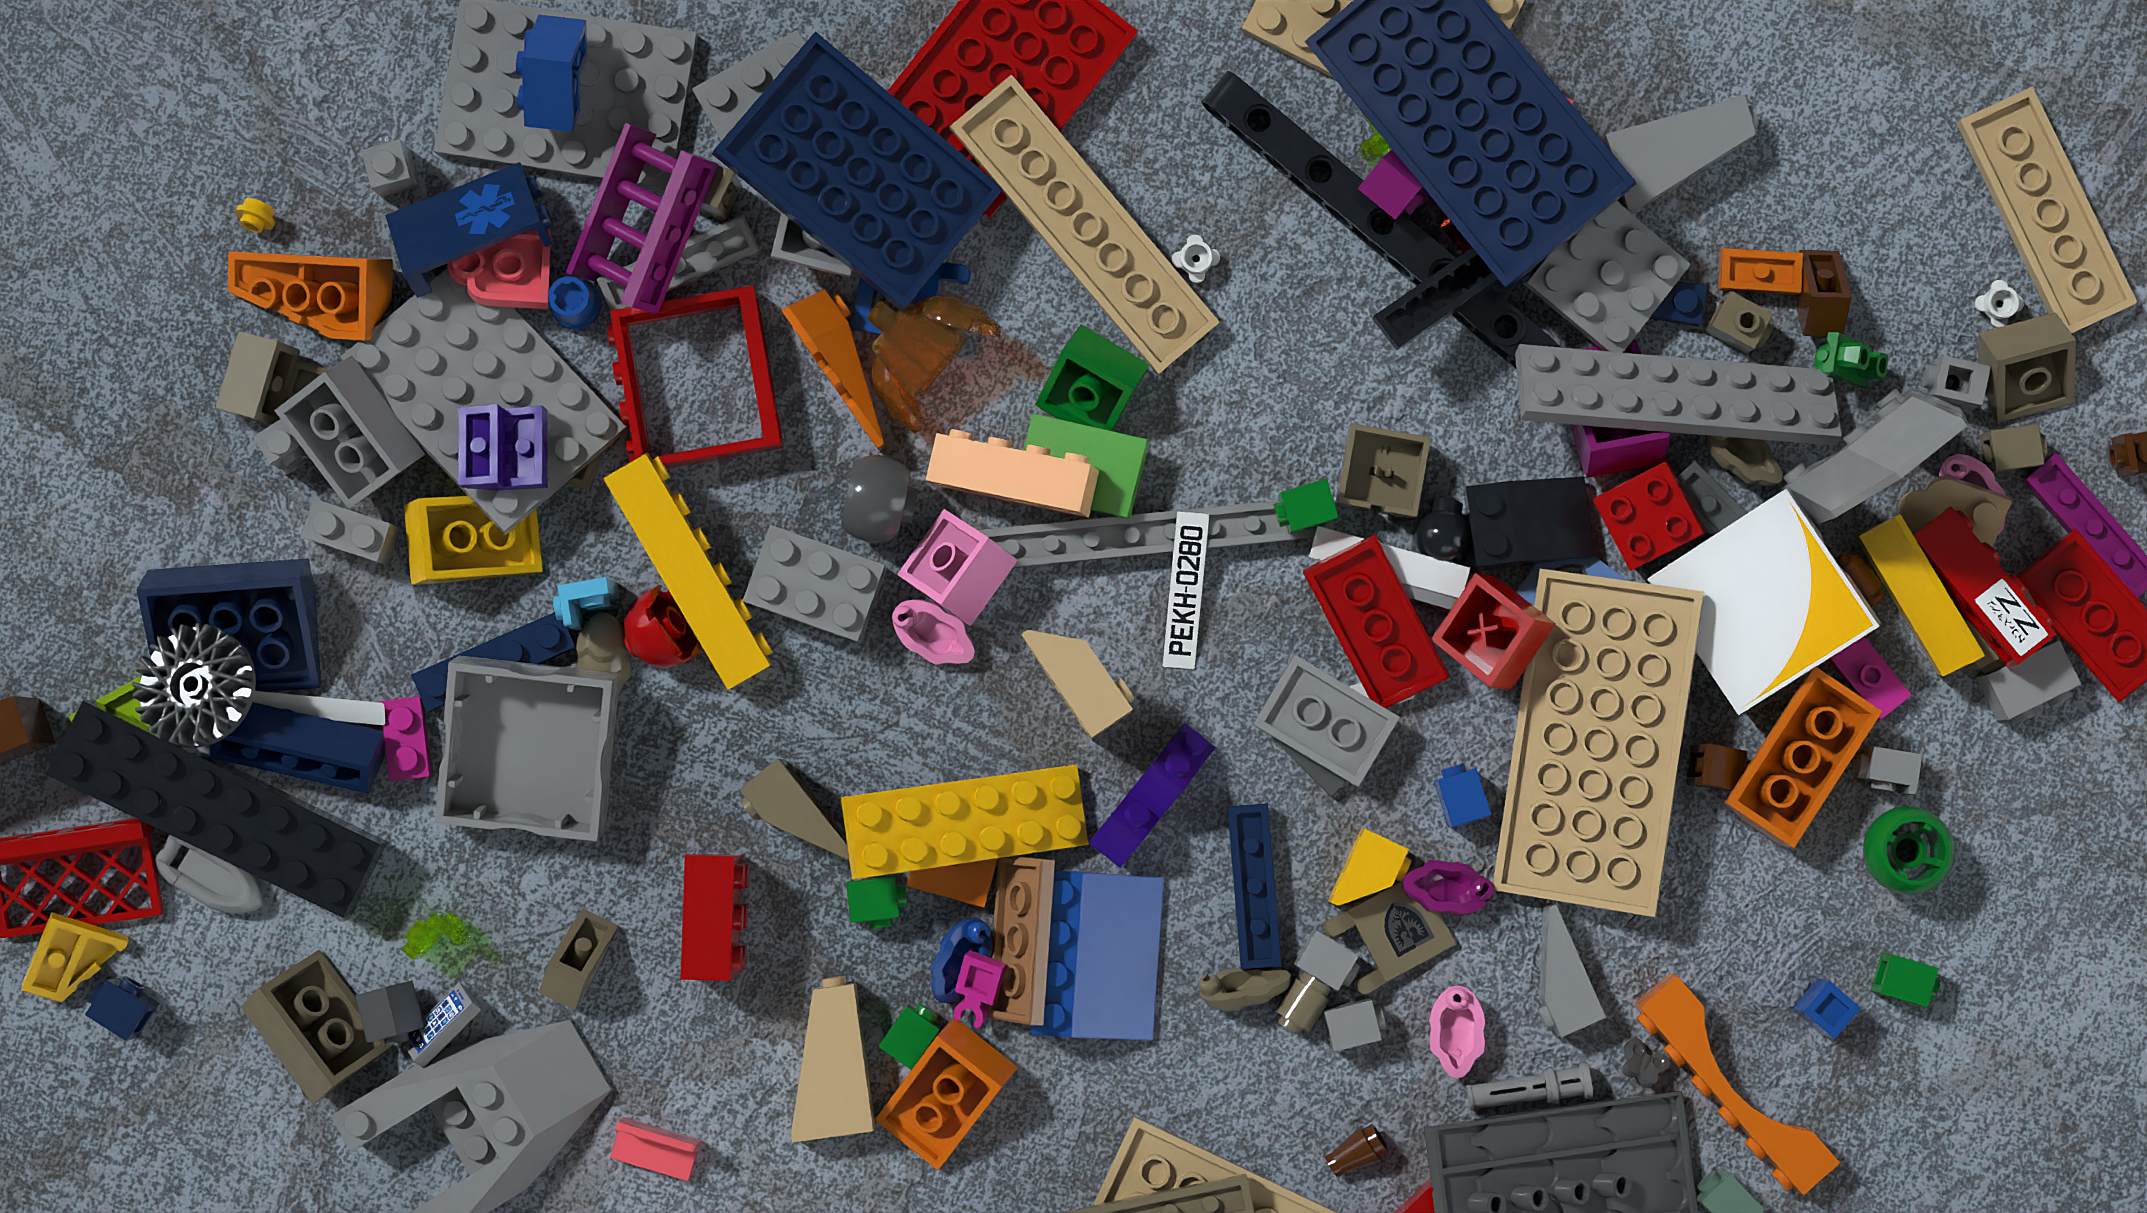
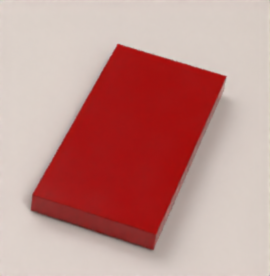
(2092, 612)
(1376, 623)

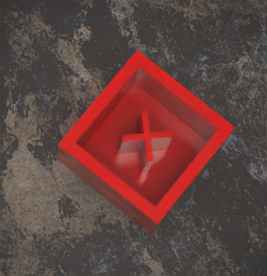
(1649, 515)
(1493, 631)

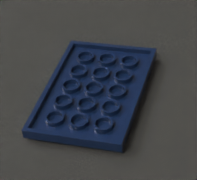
(857, 171)

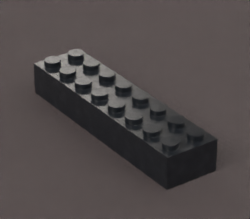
(217, 808)

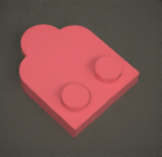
(507, 273)

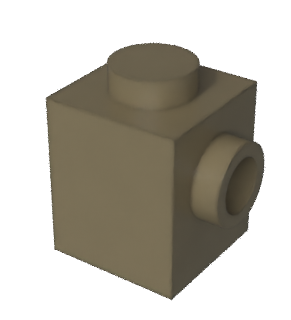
(1740, 323)

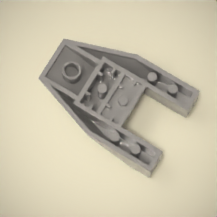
(1904, 435)
(500, 1103)

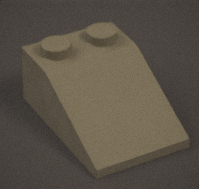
(788, 804)

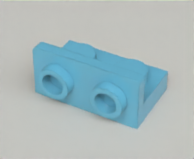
(587, 594)

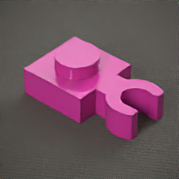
(980, 983)

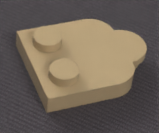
(1982, 506)

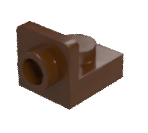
(2129, 454)

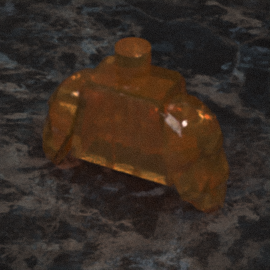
(917, 349)

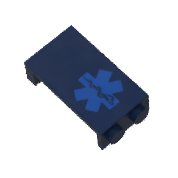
(466, 222)

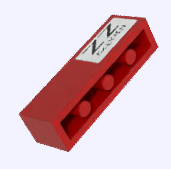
(1983, 589)

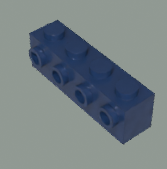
(304, 747)

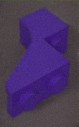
(1152, 795)

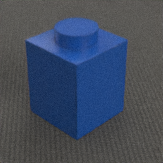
(1461, 795)

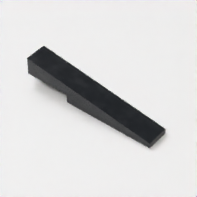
(1435, 299)

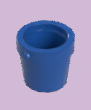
(574, 302)

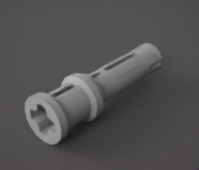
(1480, 1095)

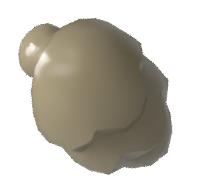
(1746, 458)
(603, 647)
(1239, 988)

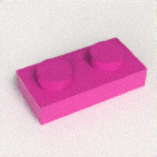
(406, 739)

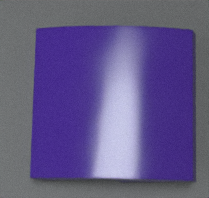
(502, 447)

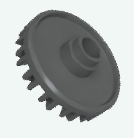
(195, 686)

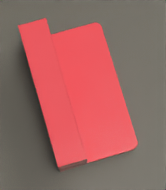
(655, 1148)

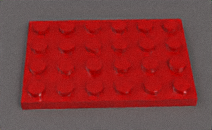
(1048, 46)

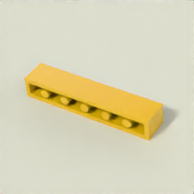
(687, 569)

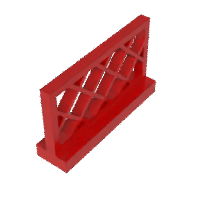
(79, 841)

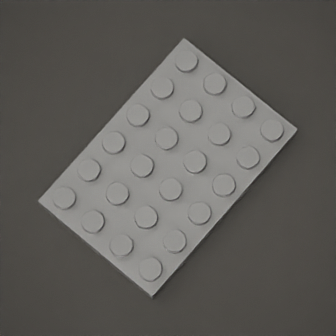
(628, 77)
(460, 353)

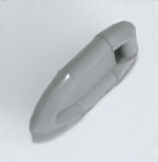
(209, 879)

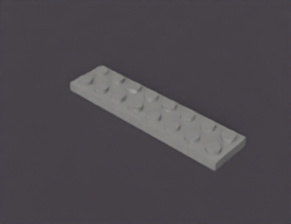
(1676, 395)

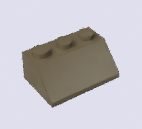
(313, 1026)

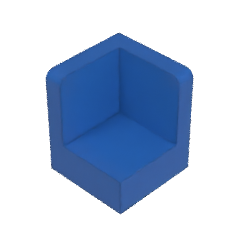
(1826, 1008)

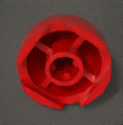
(659, 630)

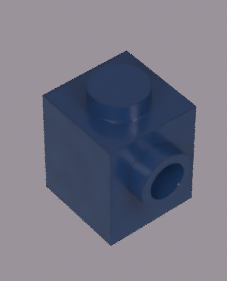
(121, 1007)

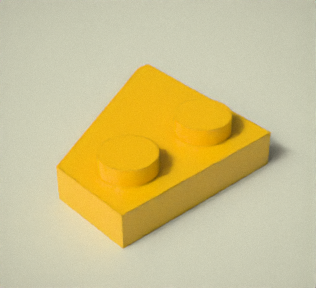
(68, 955)

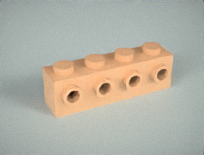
(1013, 474)

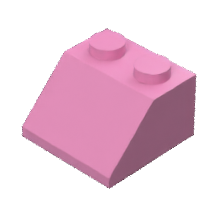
(957, 567)

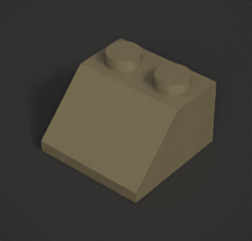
(2029, 366)

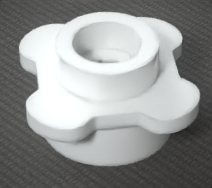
(1196, 270)
(2011, 303)

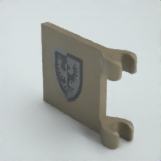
(1395, 934)

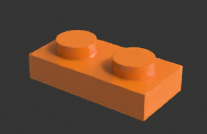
(1760, 271)

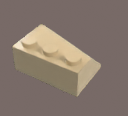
(1081, 681)

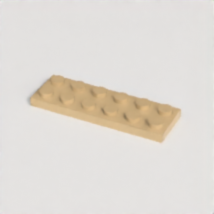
(2046, 211)

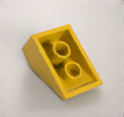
(457, 542)

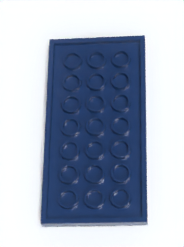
(1474, 124)

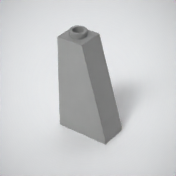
(1679, 146)

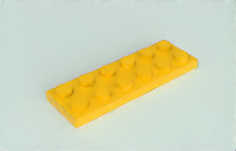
(964, 821)

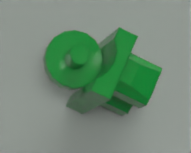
(1850, 360)

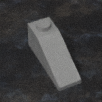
(1564, 984)

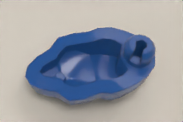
(946, 966)

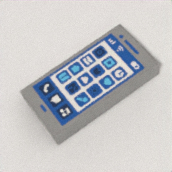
(442, 1025)

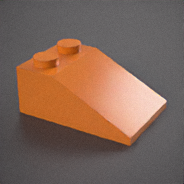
(946, 1093)

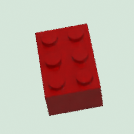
(713, 917)

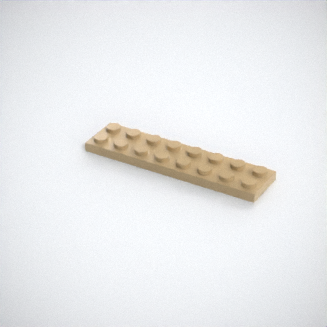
(1084, 224)

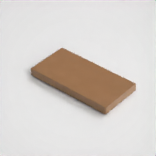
(1022, 937)

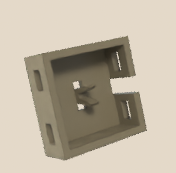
(1386, 452)

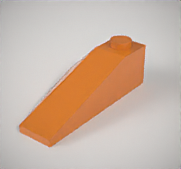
(324, 292)
(830, 341)

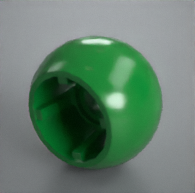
(1887, 868)

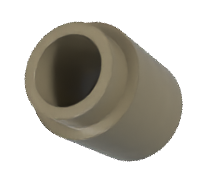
(1303, 1004)

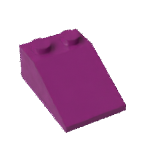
(1618, 449)

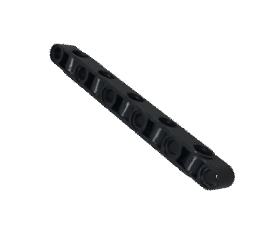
(1404, 248)

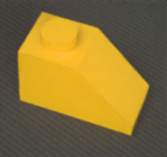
(1370, 868)

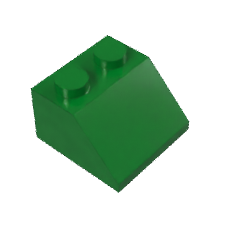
(1091, 381)

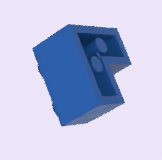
(551, 72)

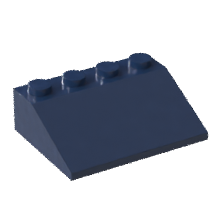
(258, 603)

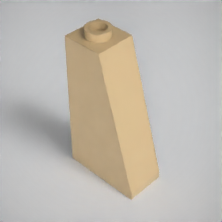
(834, 1072)

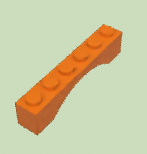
(1680, 1021)

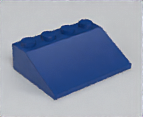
(1102, 956)

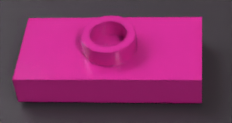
(1870, 676)

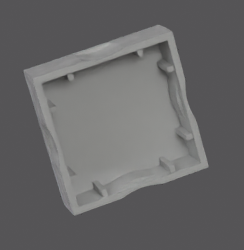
(527, 747)

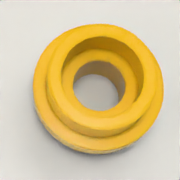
(255, 215)

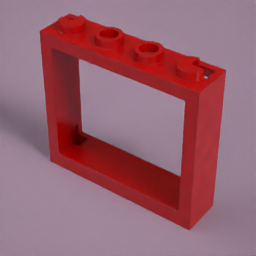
(626, 374)

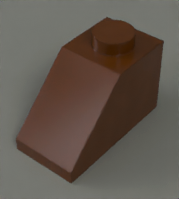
(1824, 294)
(1716, 766)

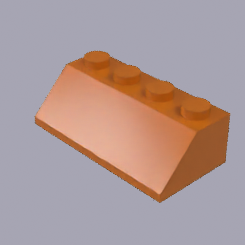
(1802, 758)

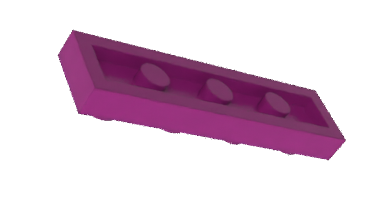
(2078, 508)

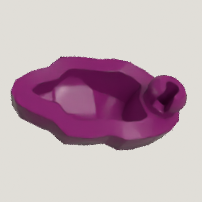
(1448, 888)

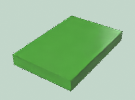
(1114, 454)

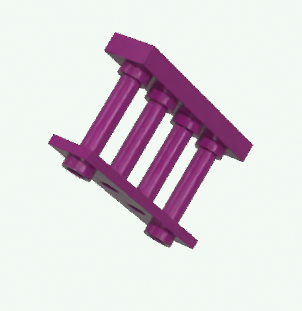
(670, 227)

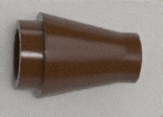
(1359, 1150)

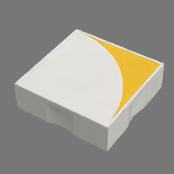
(1769, 600)

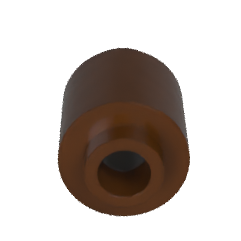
(1862, 576)

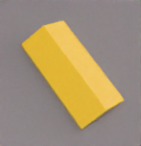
(1919, 595)

